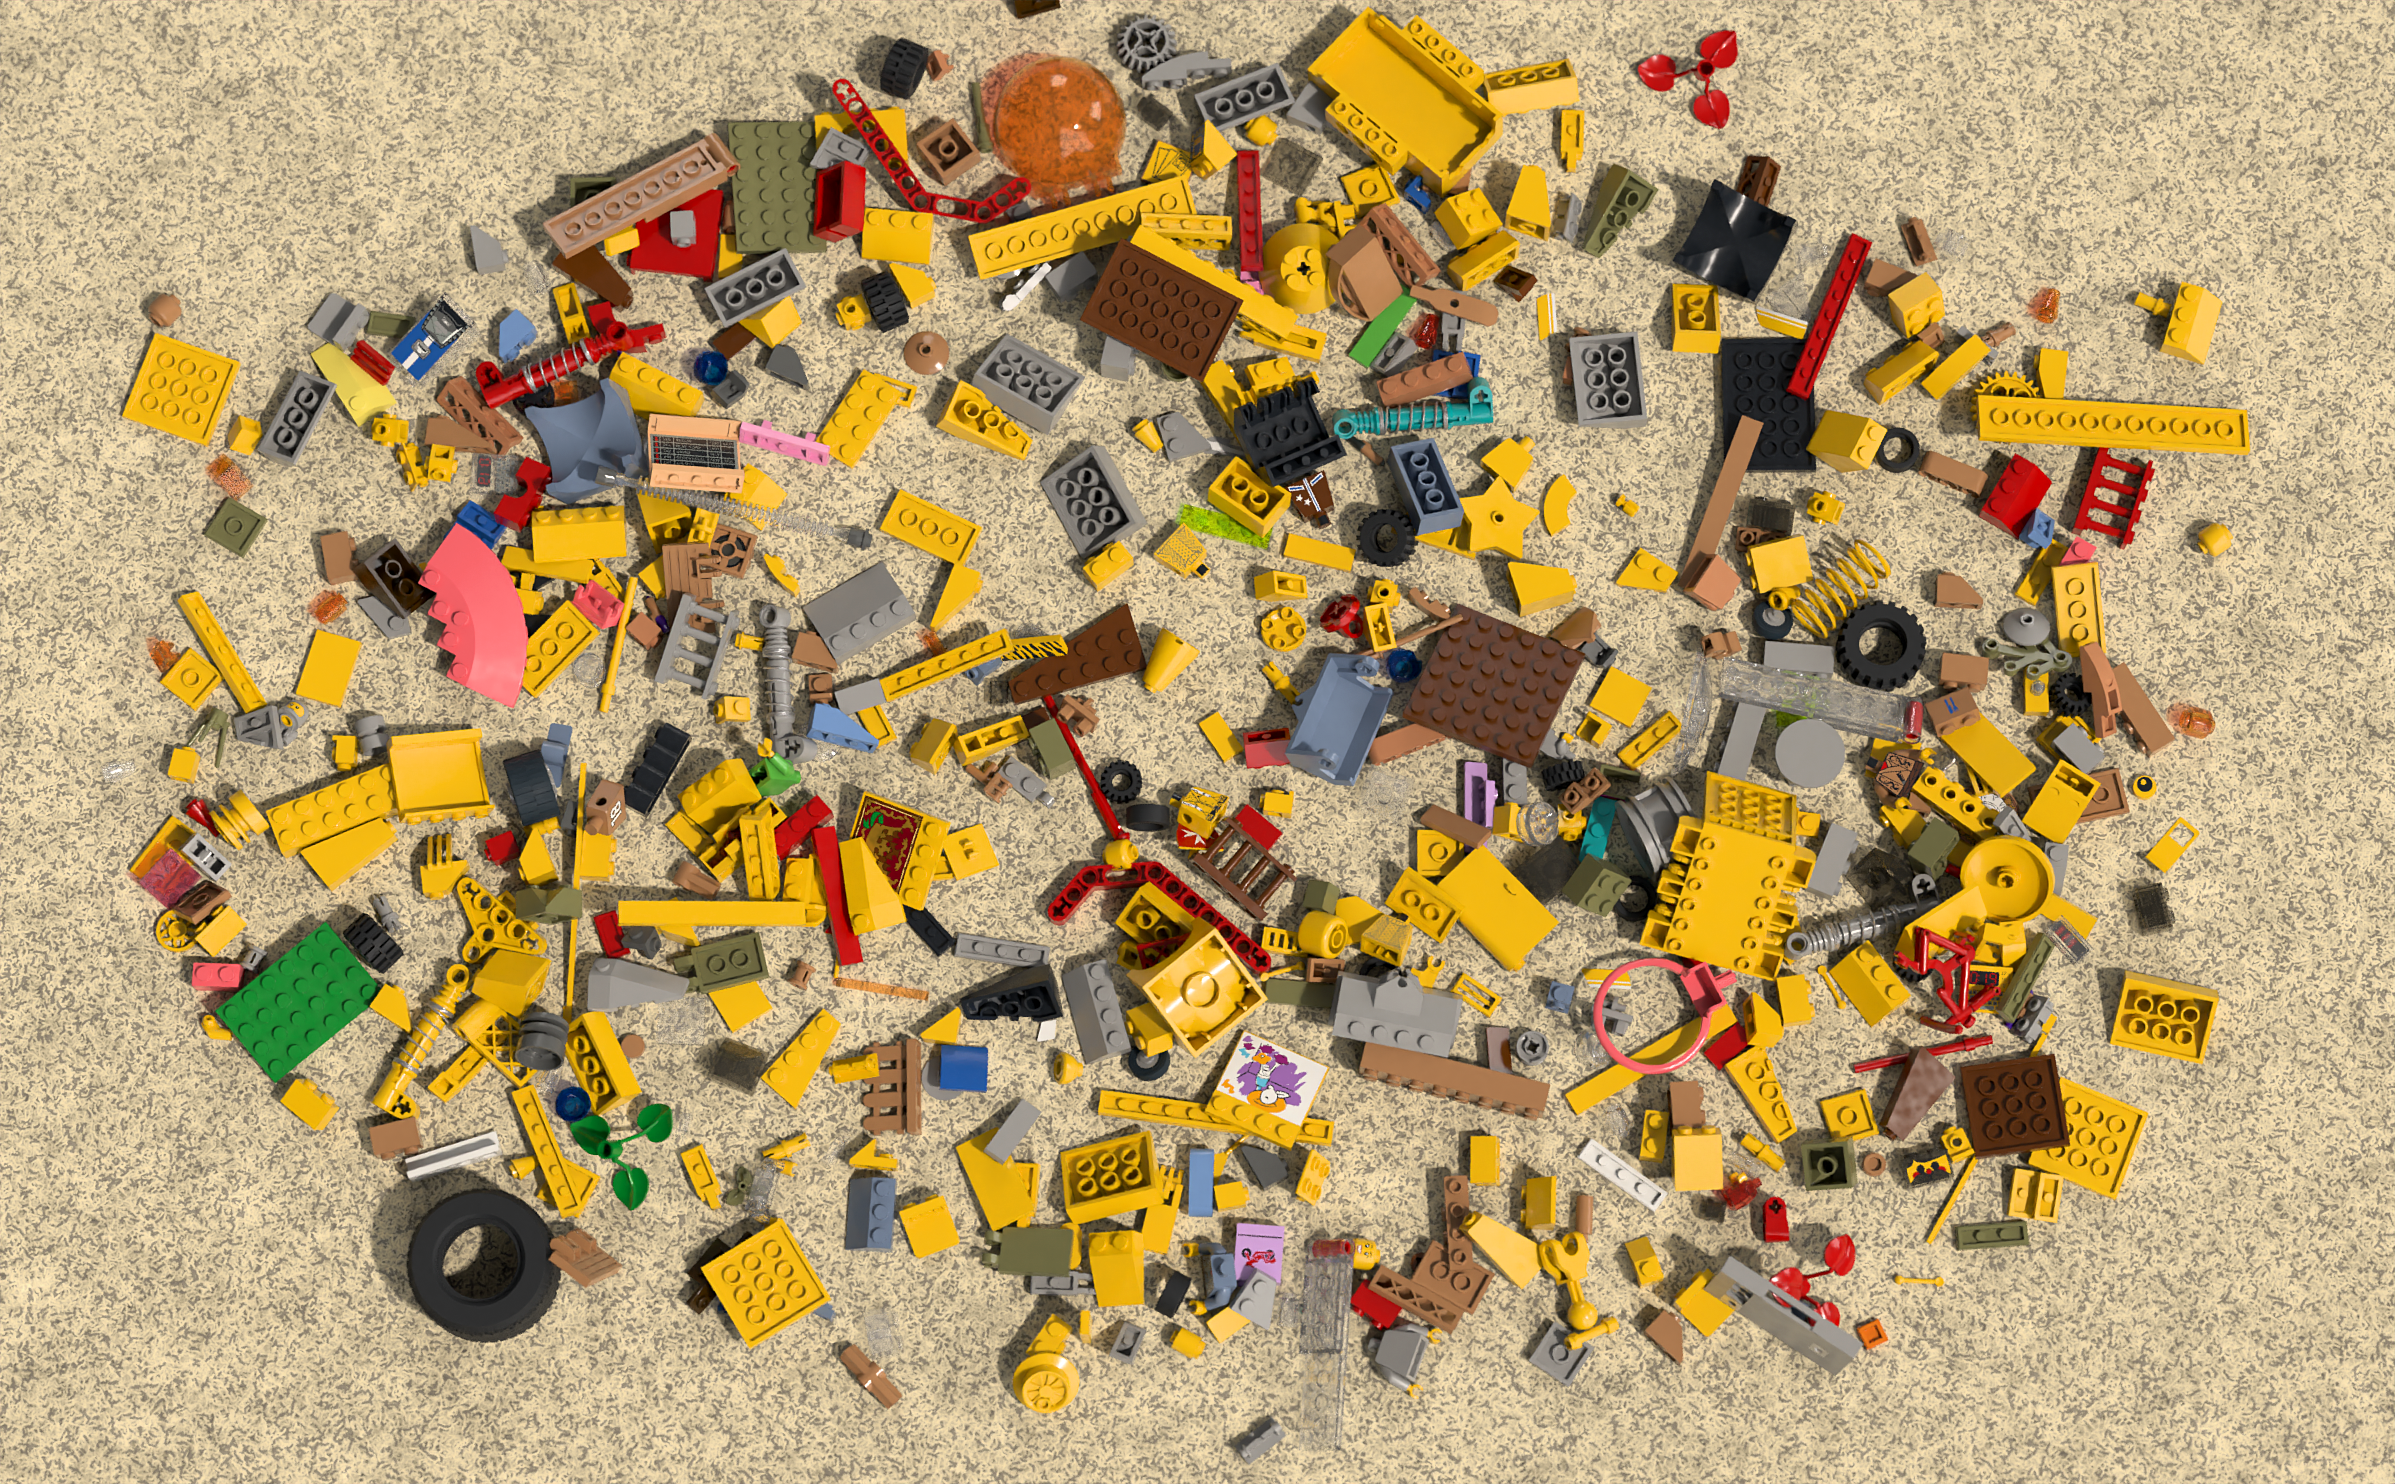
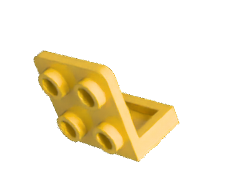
(929, 1226)
(1700, 1307)

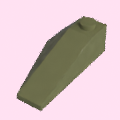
(1618, 201)

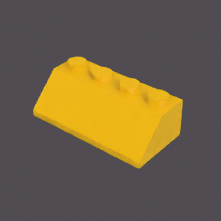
(1531, 87)
(654, 390)
(579, 534)
(1959, 913)
(600, 1063)

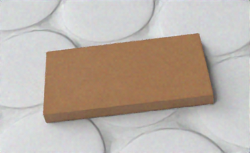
(2107, 801)

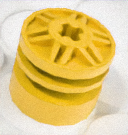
(239, 820)

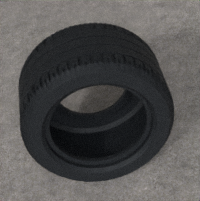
(520, 1302)

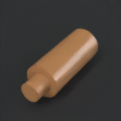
(1584, 1215)

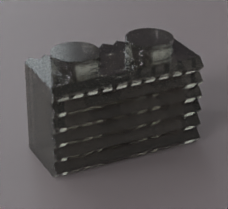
(1770, 515)
(2153, 909)

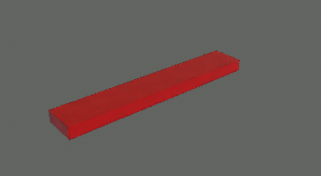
(1249, 210)
(833, 885)

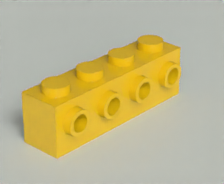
(1955, 804)

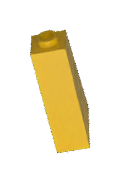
(348, 852)
(1507, 1250)

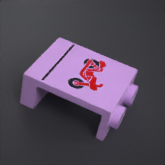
(1258, 1248)

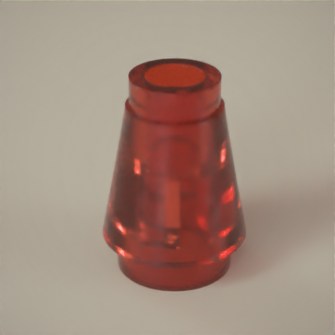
(1427, 332)

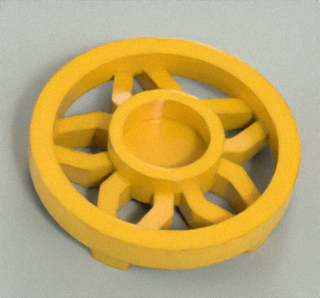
(177, 931)

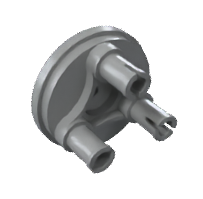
(1809, 753)

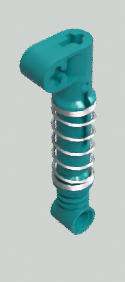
(1421, 417)

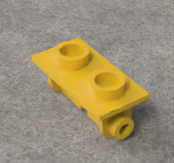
(408, 456)
(855, 1068)

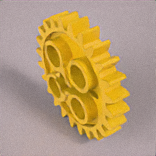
(2003, 385)

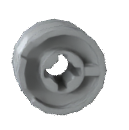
(1532, 1038)

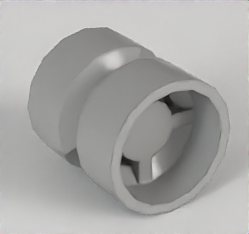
(372, 733)

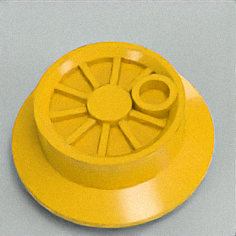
(1045, 1382)

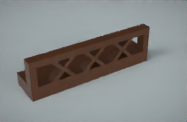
(1762, 179)

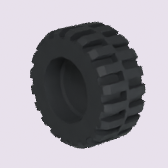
(1891, 618)

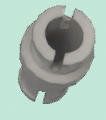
(388, 917)

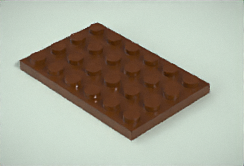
(1161, 310)

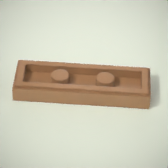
(1455, 826)

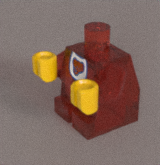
(1741, 1191)

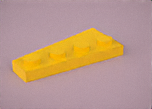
(799, 1062)
(1757, 1082)

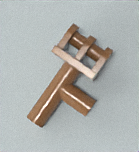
(996, 786)

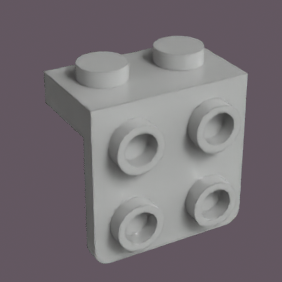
(339, 321)

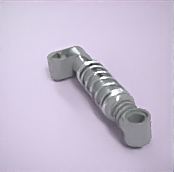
(780, 715)
(1891, 920)

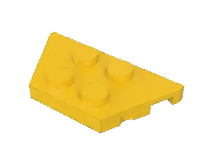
(1450, 540)

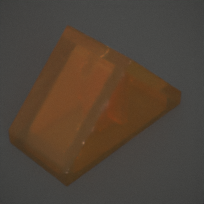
(230, 476)

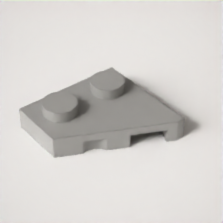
(838, 148)

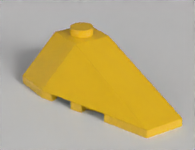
(980, 422)
(868, 892)

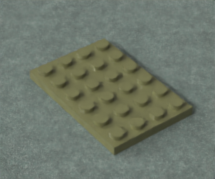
(774, 187)

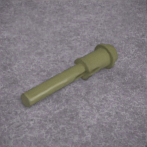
(984, 144)

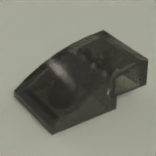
(1548, 871)

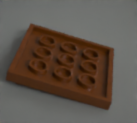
(2015, 1106)

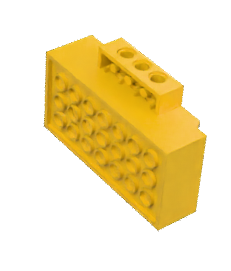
(1407, 99)

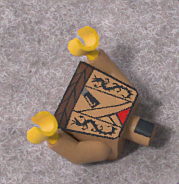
(1897, 775)

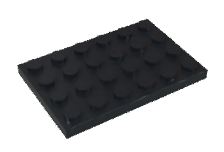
(1755, 386)

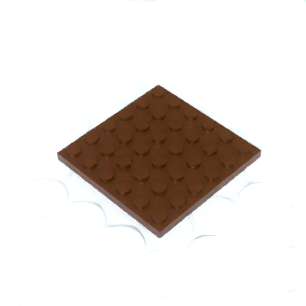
(1494, 686)

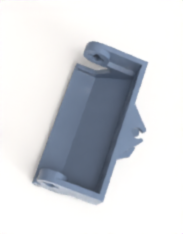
(1338, 719)

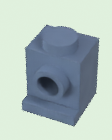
(1559, 997)

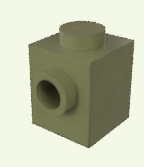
(1321, 896)

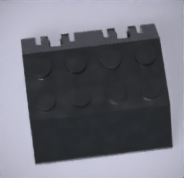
(1285, 434)

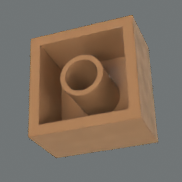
(948, 152)
(1684, 1105)

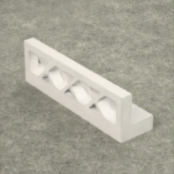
(453, 1156)

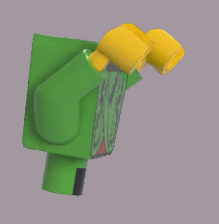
(774, 773)

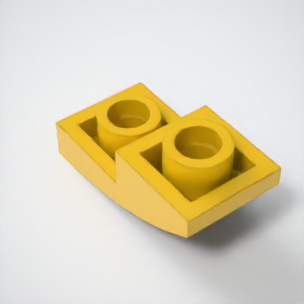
(778, 569)

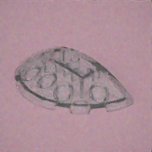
(1696, 715)

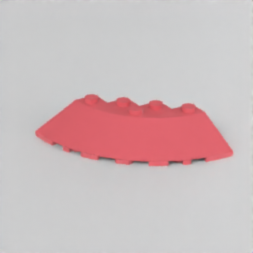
(481, 616)

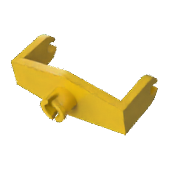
(1993, 934)

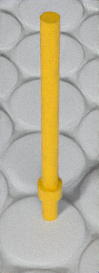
(608, 688)

